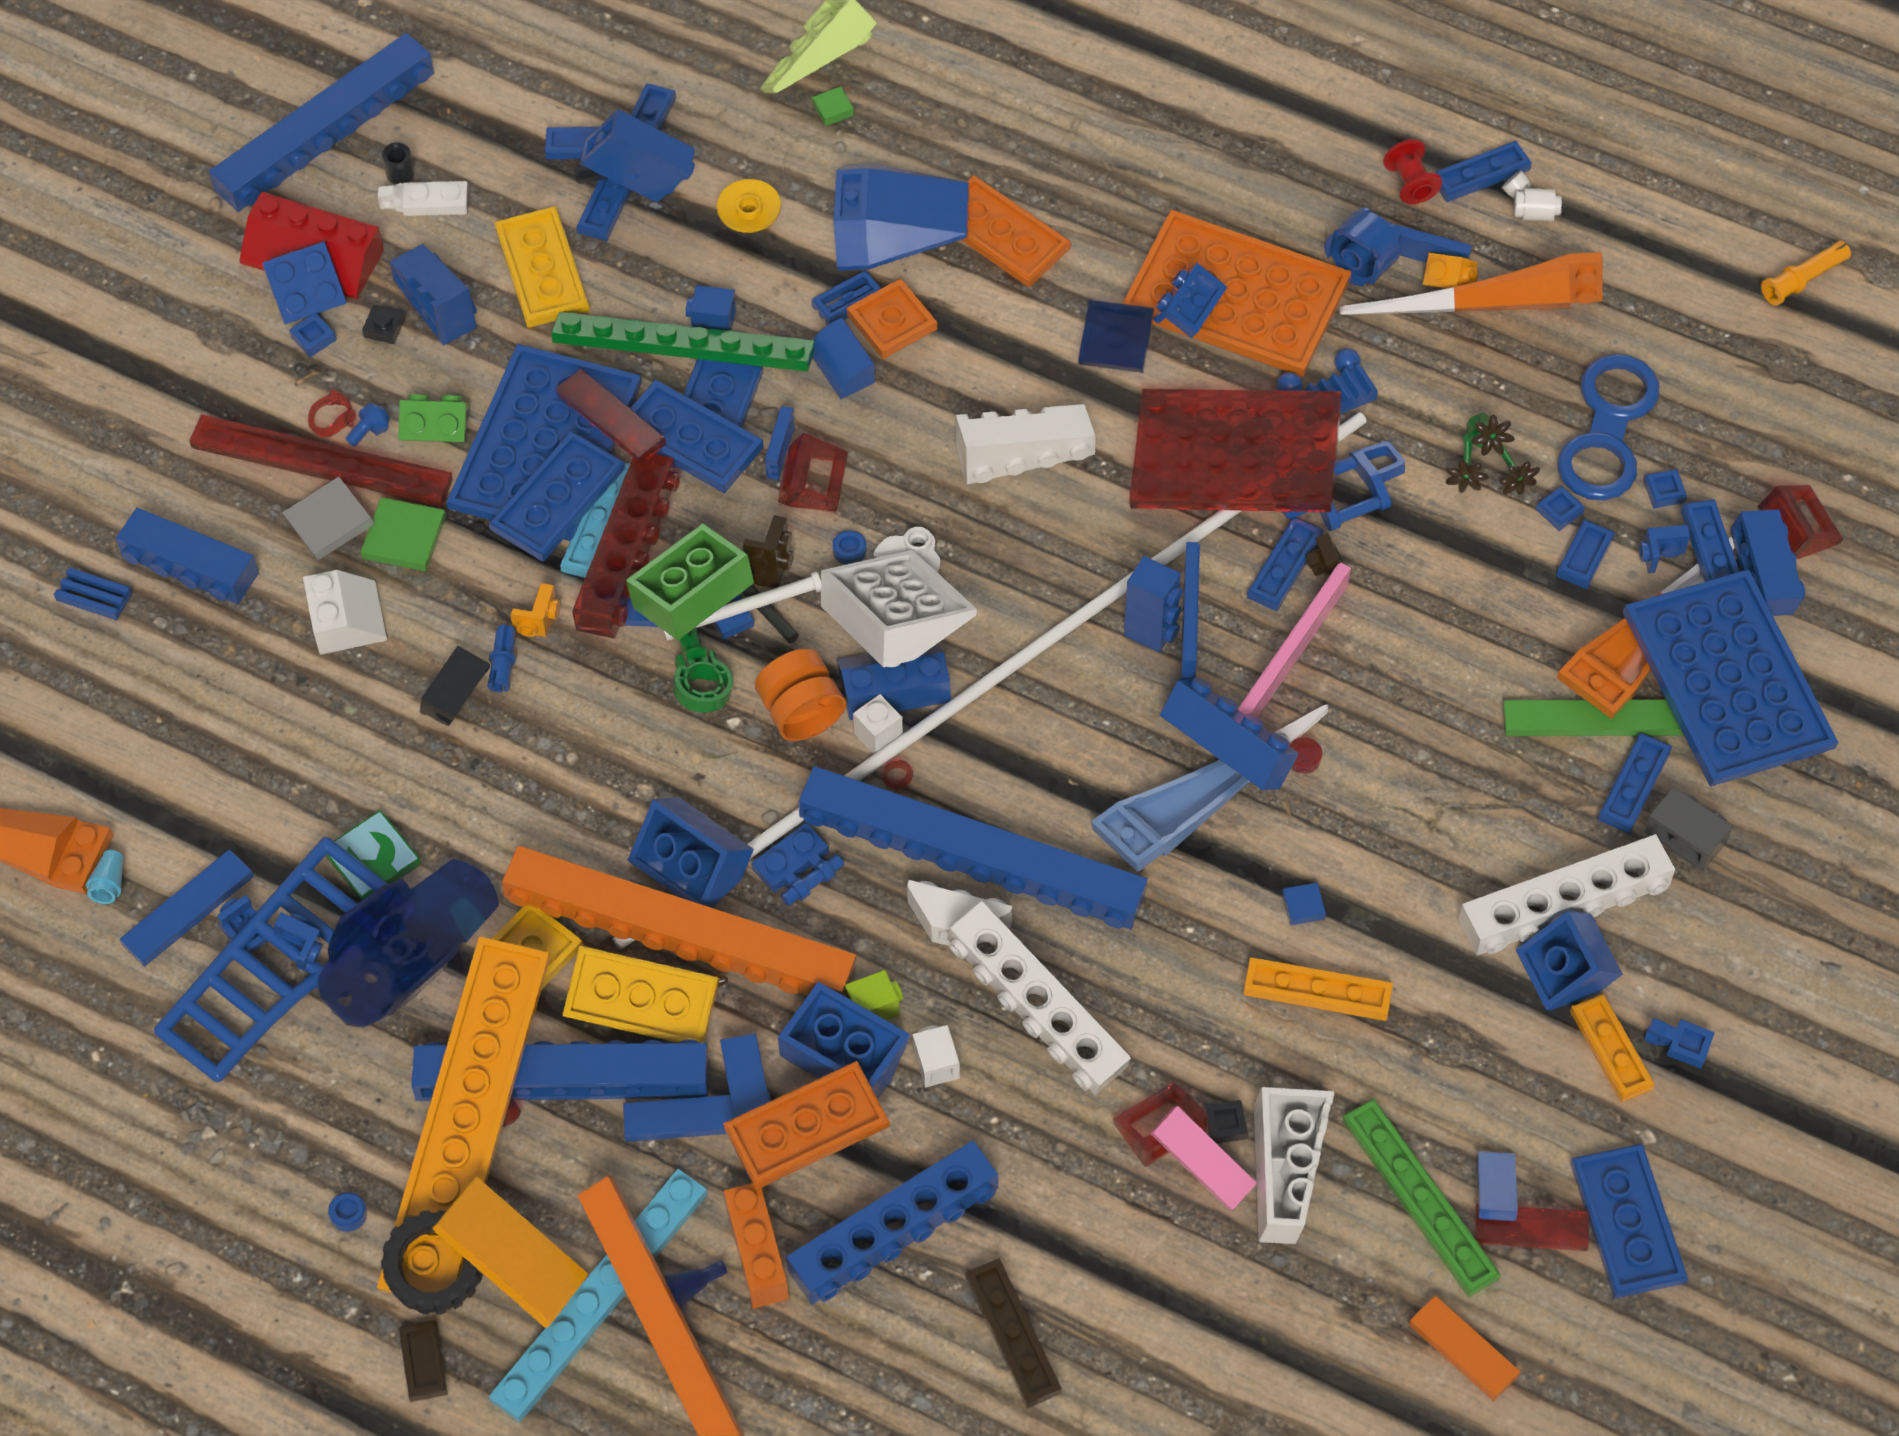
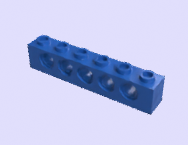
(964, 1165)

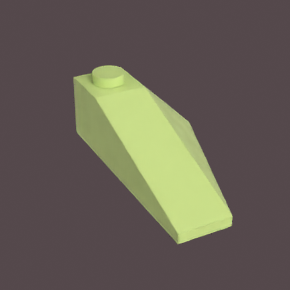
(830, 33)

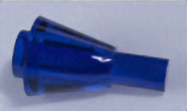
(689, 1283)

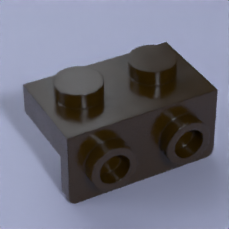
(773, 556)

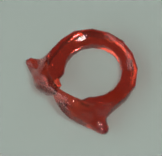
(342, 421)

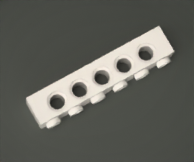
(1577, 880)
(984, 926)

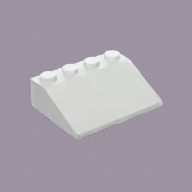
(893, 605)

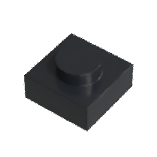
(383, 324)
(1226, 1122)

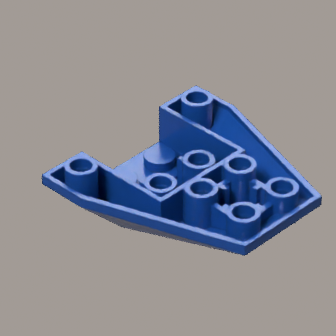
(894, 214)

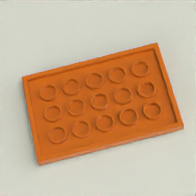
(1273, 297)

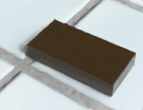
(423, 1361)

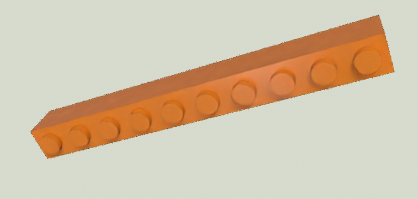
(674, 924)

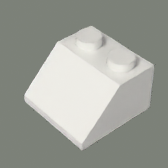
(343, 611)

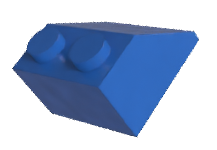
(1568, 960)

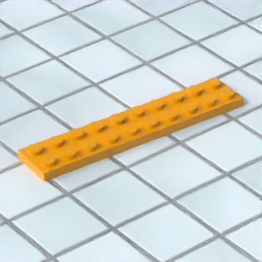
(470, 1098)

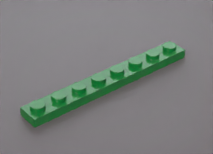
(683, 341)

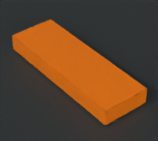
(1464, 1348)

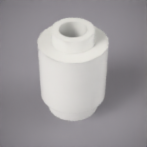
(1537, 204)

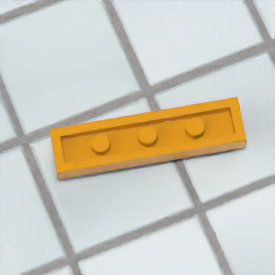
(1318, 989)

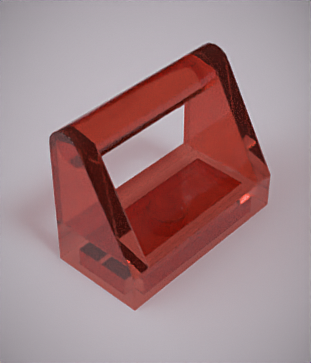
(796, 469)
(1801, 536)
(1148, 1148)

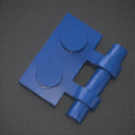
(793, 856)

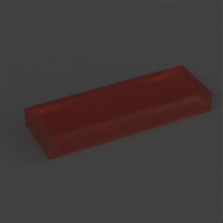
(1537, 1229)

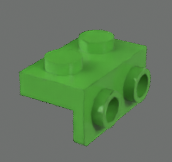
(433, 419)

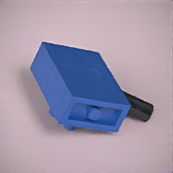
(635, 157)

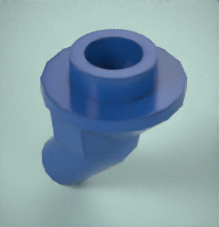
(373, 419)

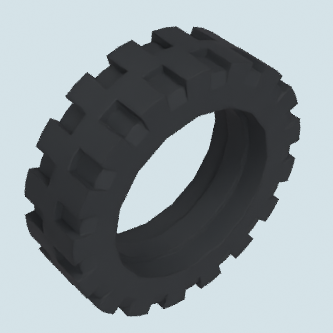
(394, 1277)

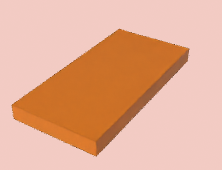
(1011, 234)
(806, 1125)

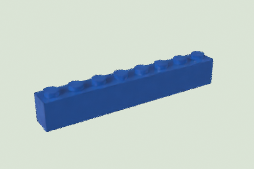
(322, 122)
(590, 1070)

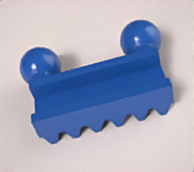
(1353, 382)

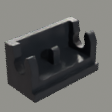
(453, 686)

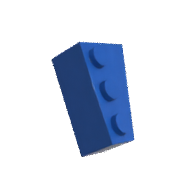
(435, 293)

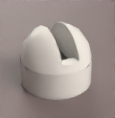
(1516, 183)

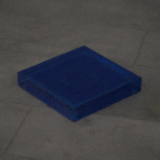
(1116, 336)

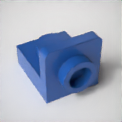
(1664, 542)

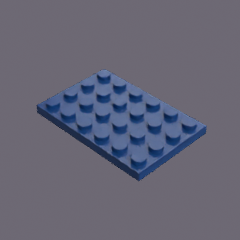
(526, 427)
(1730, 677)

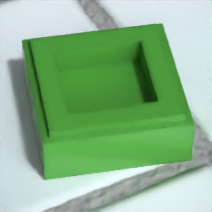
(833, 106)

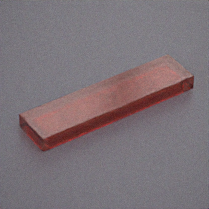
(611, 416)

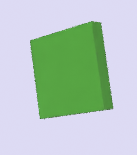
(403, 534)

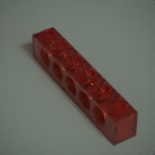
(642, 495)

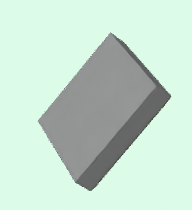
(328, 518)

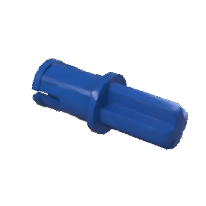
(502, 659)

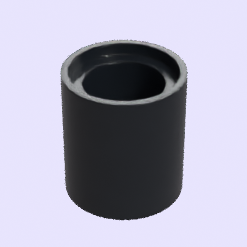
(398, 163)

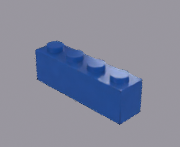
(187, 556)
(1229, 734)

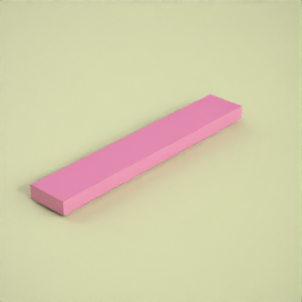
(1296, 641)

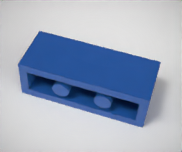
(1765, 550)
(1152, 604)

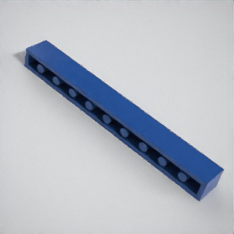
(972, 848)

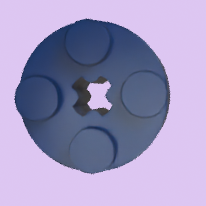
(1364, 246)

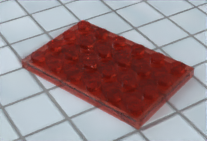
(1236, 450)

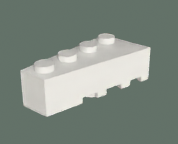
(1022, 441)

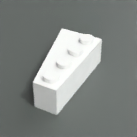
(1287, 1153)

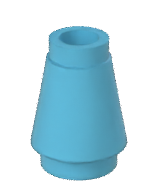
(106, 878)

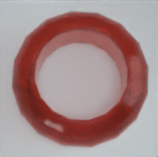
(897, 784)

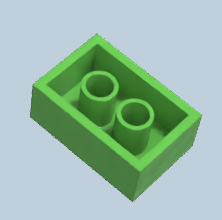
(690, 581)

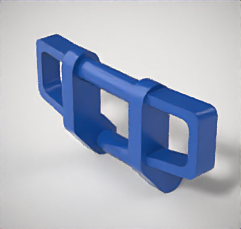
(1373, 478)

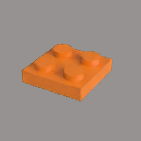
(891, 318)

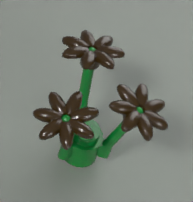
(1485, 434)

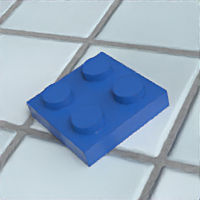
(304, 283)

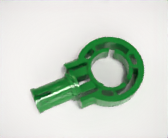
(699, 666)

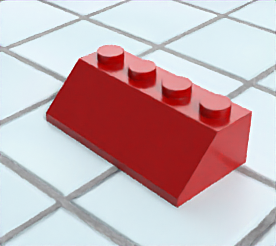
(284, 226)

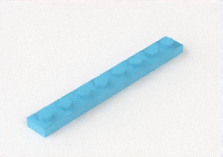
(592, 1302)

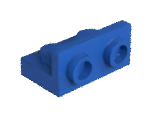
(1190, 300)

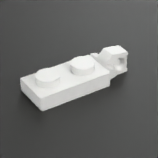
(425, 198)

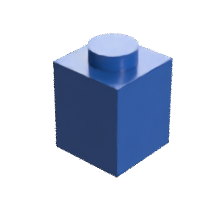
(712, 308)

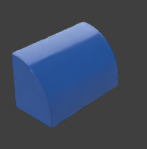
(843, 359)

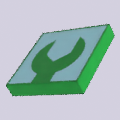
(380, 849)

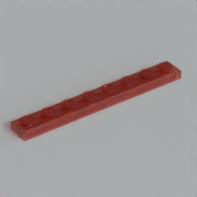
(321, 460)

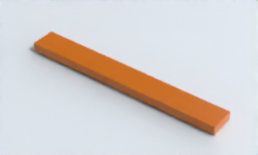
(658, 1310)

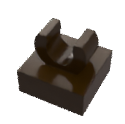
(1326, 558)

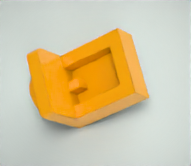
(1449, 271)
(539, 619)

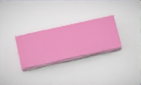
(1203, 1158)

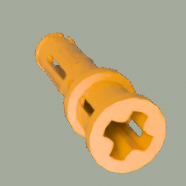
(1795, 278)

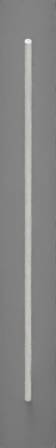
(1009, 666)

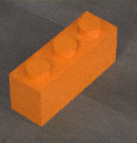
(756, 1245)

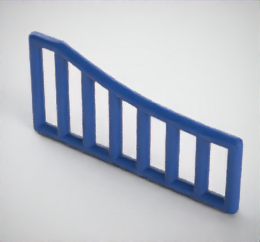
(235, 951)

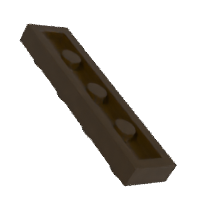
(1013, 1333)

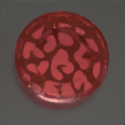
(1309, 755)

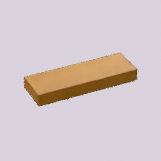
(1612, 1048)

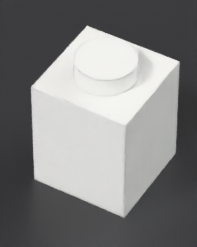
(877, 724)
(936, 1055)

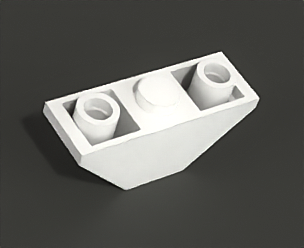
(942, 908)

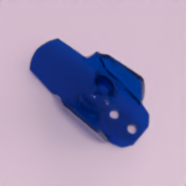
(402, 940)

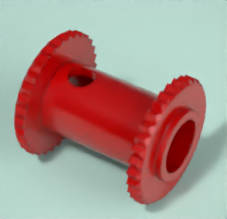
(1418, 184)

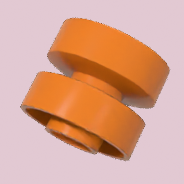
(800, 694)

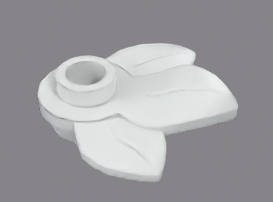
(915, 535)

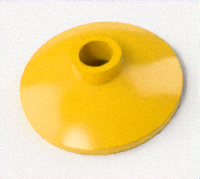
(748, 196)

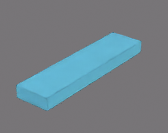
(590, 530)

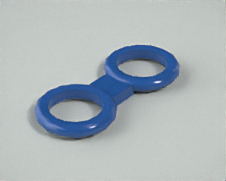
(1608, 427)

